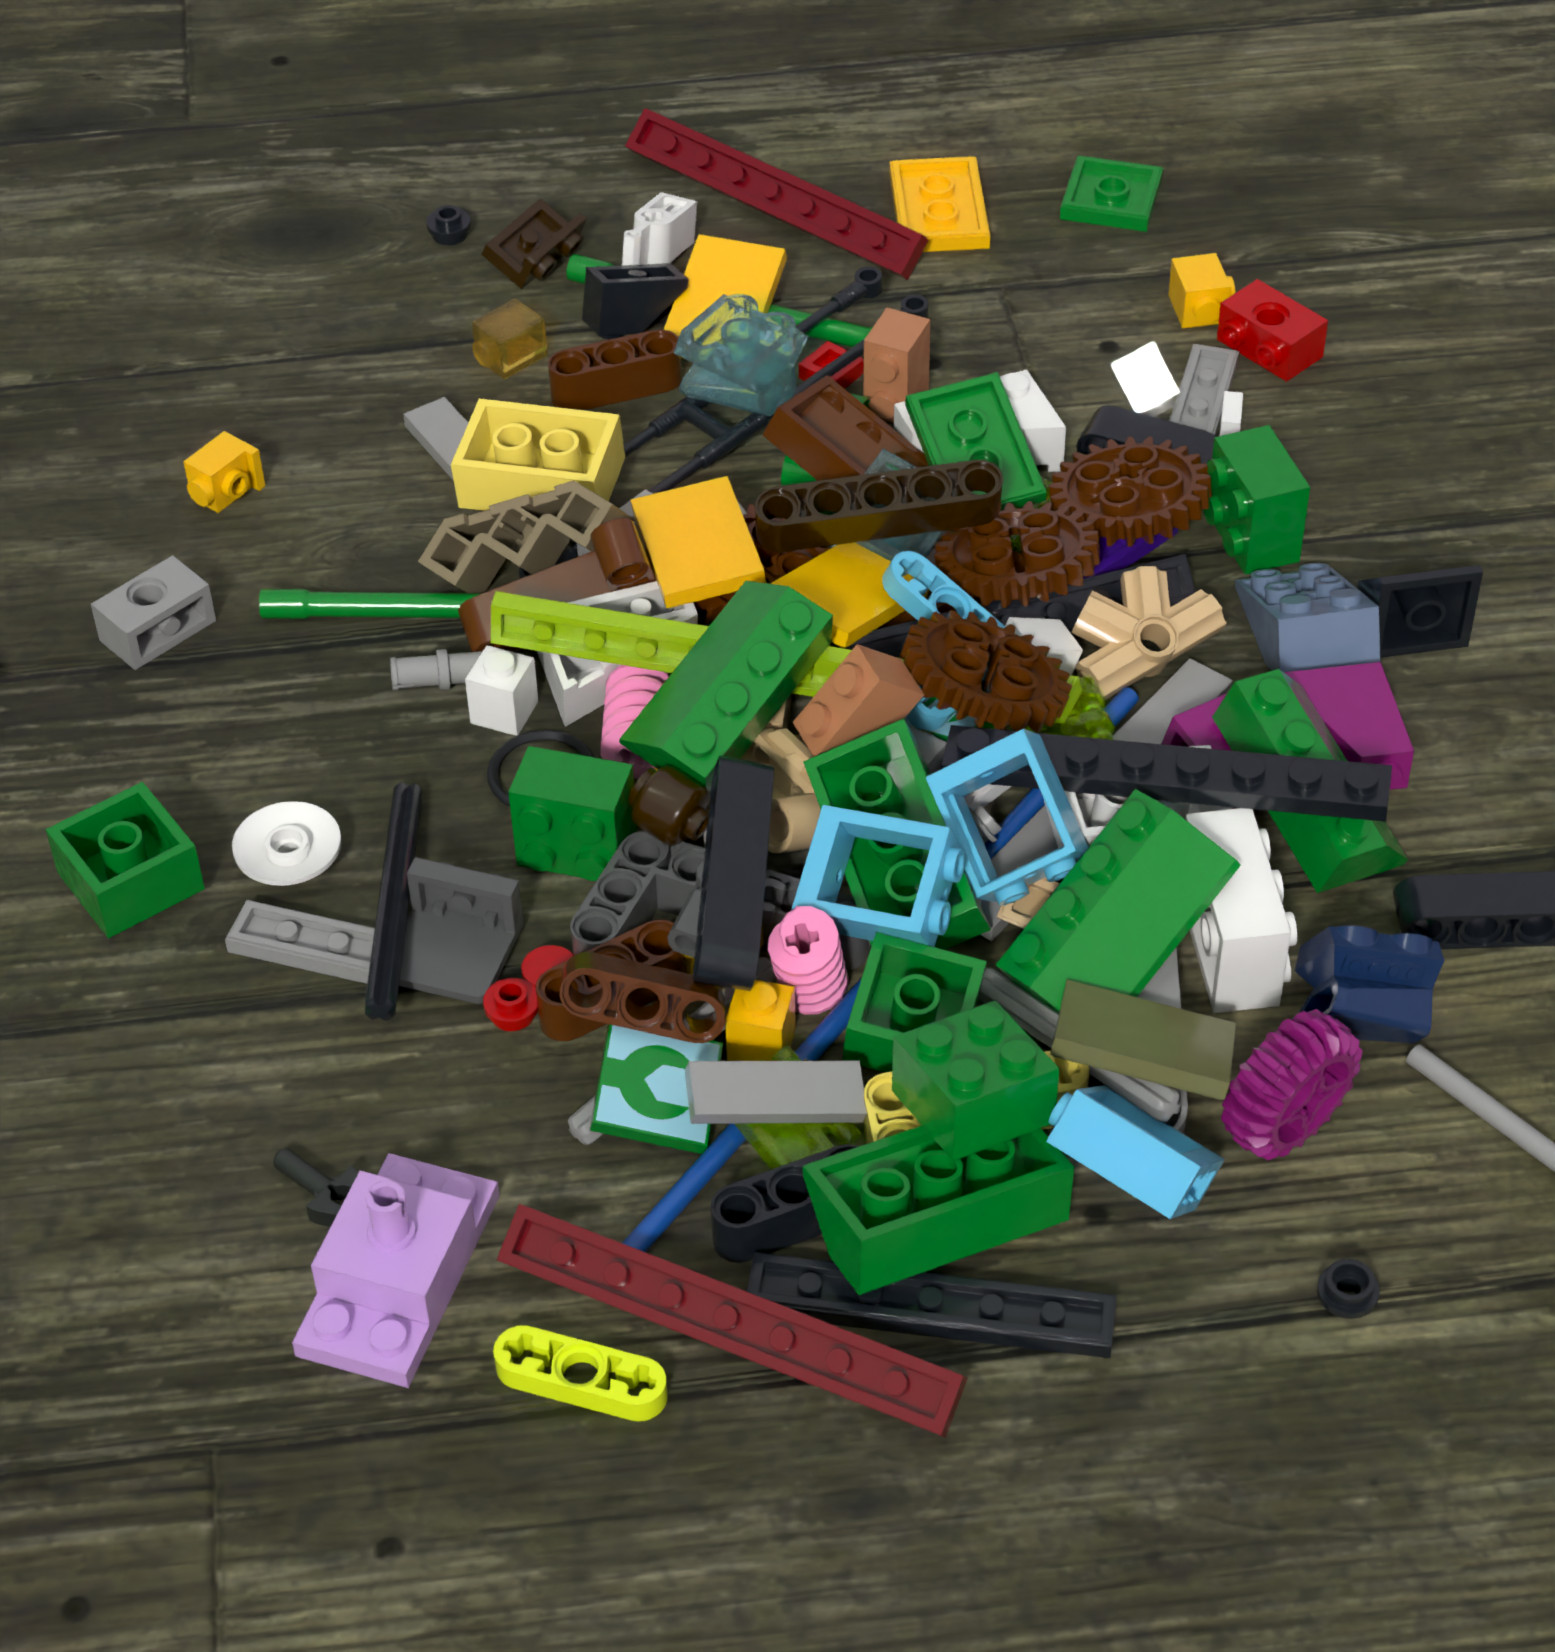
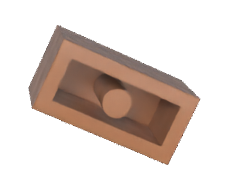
(896, 360)
(858, 699)

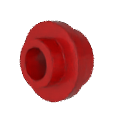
(511, 1004)

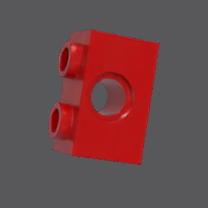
(1272, 330)

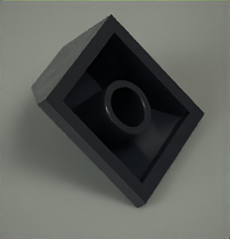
(1425, 609)

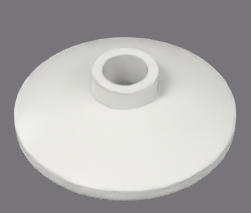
(286, 843)

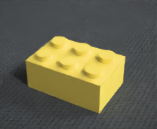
(531, 449)

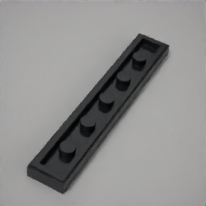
(943, 1306)

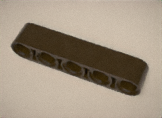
(859, 521)

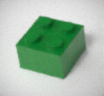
(1257, 499)
(569, 811)
(125, 859)
(903, 990)
(974, 1079)

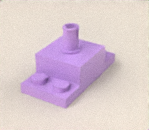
(392, 1267)

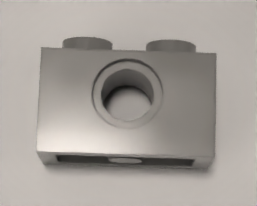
(153, 612)

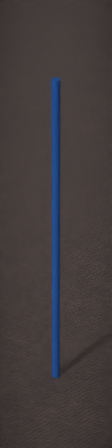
(820, 1039)

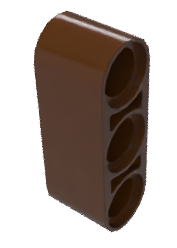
(615, 370)
(642, 944)
(623, 976)

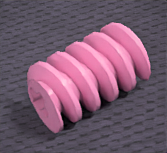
(625, 697)
(810, 957)

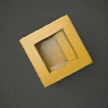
(223, 472)

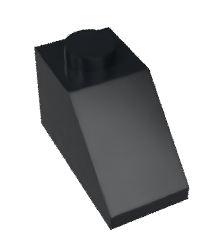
(629, 297)

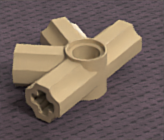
(1142, 616)

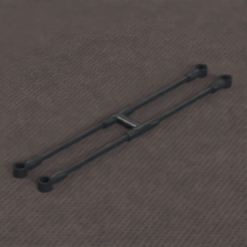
(866, 285)

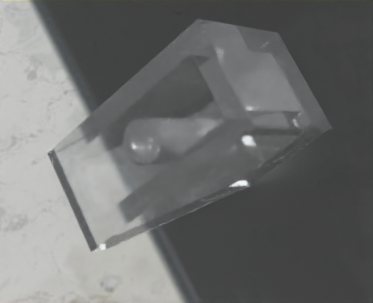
(1147, 380)

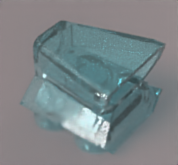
(741, 355)

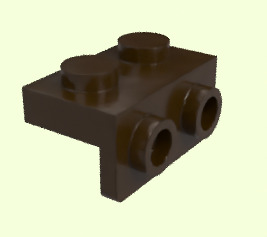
(534, 243)

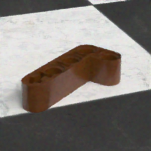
(615, 564)

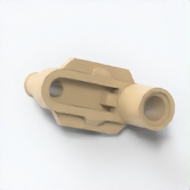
(793, 798)

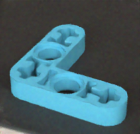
(910, 597)

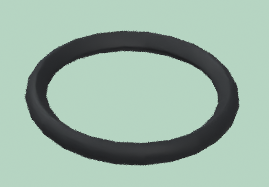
(508, 746)

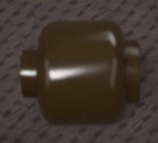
(669, 805)

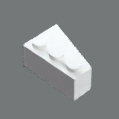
(1035, 415)
(580, 682)

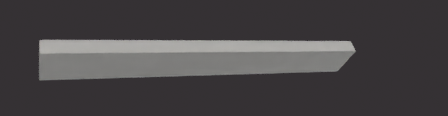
(1184, 690)

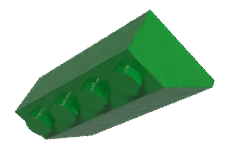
(731, 680)
(1277, 718)
(887, 777)
(1121, 905)
(911, 1208)

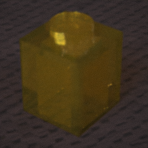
(509, 338)

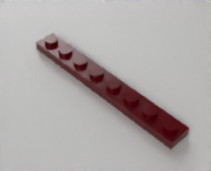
(777, 193)
(733, 1320)

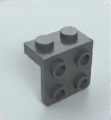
(458, 929)

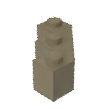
(521, 529)

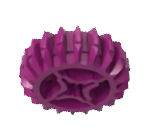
(1291, 1084)

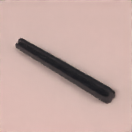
(393, 903)

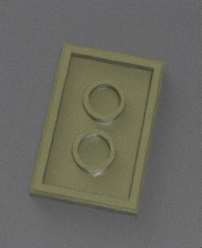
(1144, 1040)

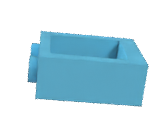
(983, 768)
(829, 859)
(1133, 1150)

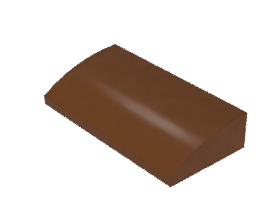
(834, 433)

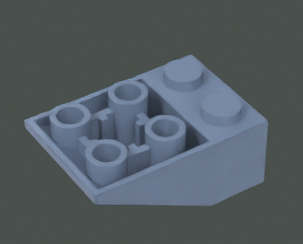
(1310, 618)

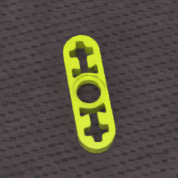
(593, 1395)

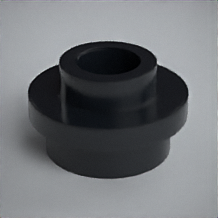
(448, 225)
(1351, 1276)

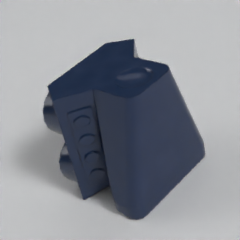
(1372, 981)

